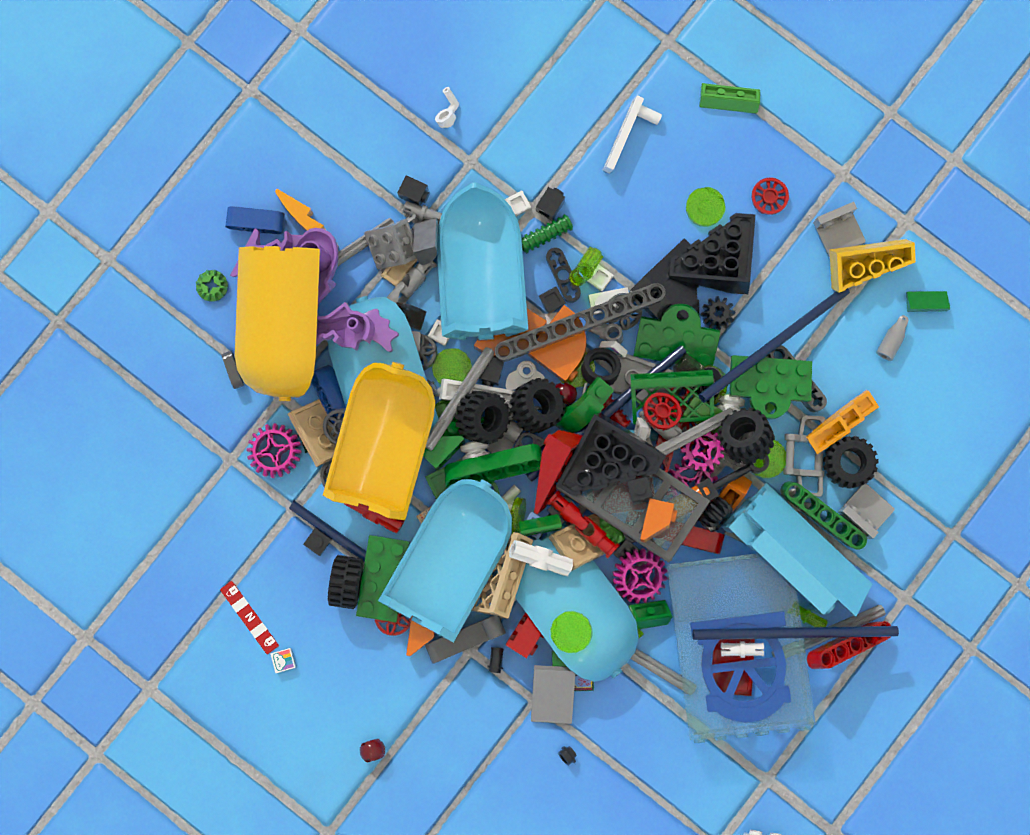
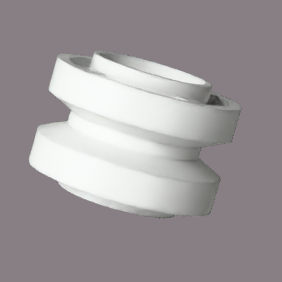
(730, 402)
(474, 449)

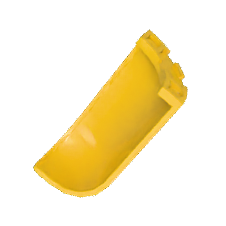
(277, 319)
(382, 440)

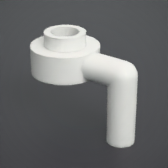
(447, 117)

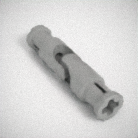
(411, 282)

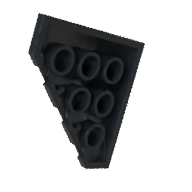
(721, 259)
(676, 291)
(607, 456)

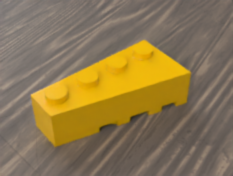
(863, 262)

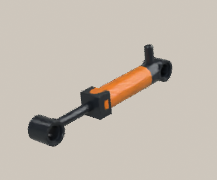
(709, 489)

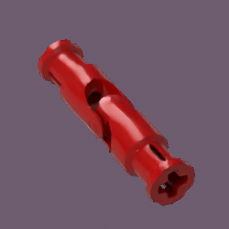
(572, 514)

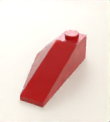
(554, 459)

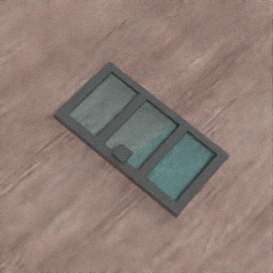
(616, 508)

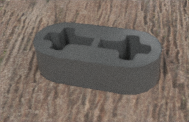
(230, 364)

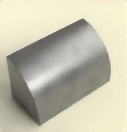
(425, 241)

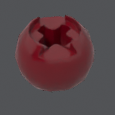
(568, 391)
(372, 750)

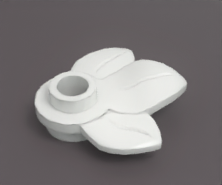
(518, 378)

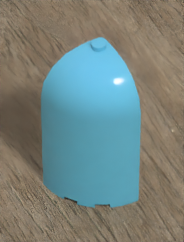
(480, 267)
(349, 362)
(451, 558)
(589, 592)

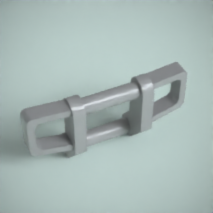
(790, 470)

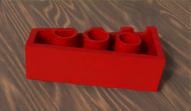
(524, 637)

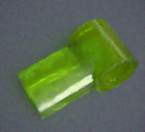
(585, 266)

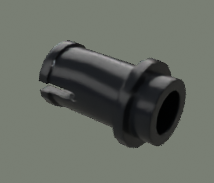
(496, 660)

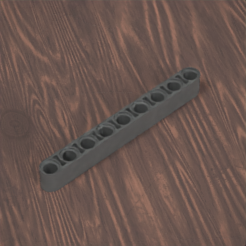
(587, 315)

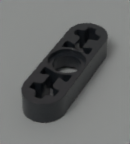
(562, 259)

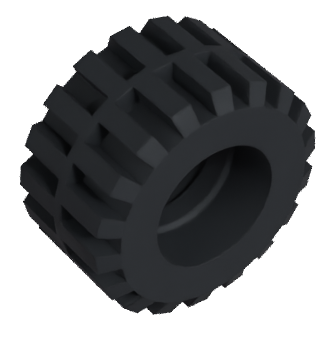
(525, 411)
(495, 417)
(741, 423)
(866, 456)
(345, 582)

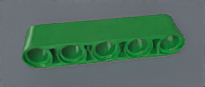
(495, 465)
(832, 519)

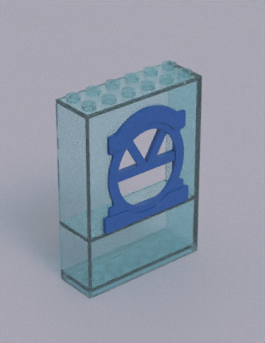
(738, 595)

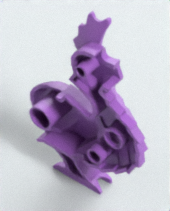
(343, 323)

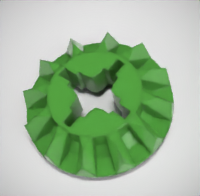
(216, 293)
(612, 532)

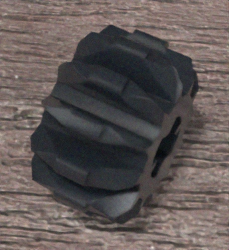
(711, 309)
(716, 514)

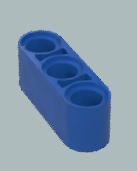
(249, 219)
(328, 389)

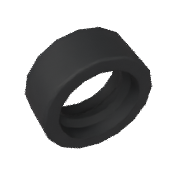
(605, 355)

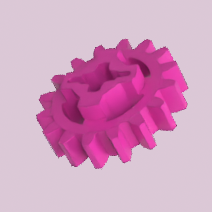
(707, 459)

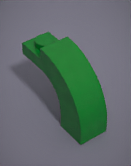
(583, 410)

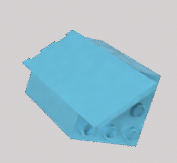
(798, 552)

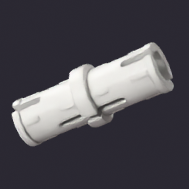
(742, 649)

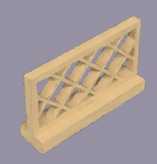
(508, 583)

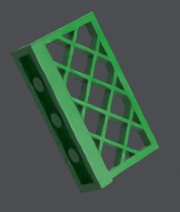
(670, 380)

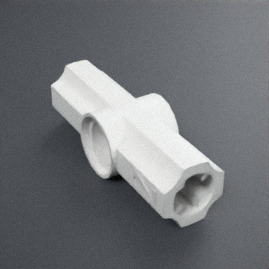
(541, 558)

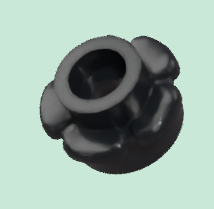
(567, 755)

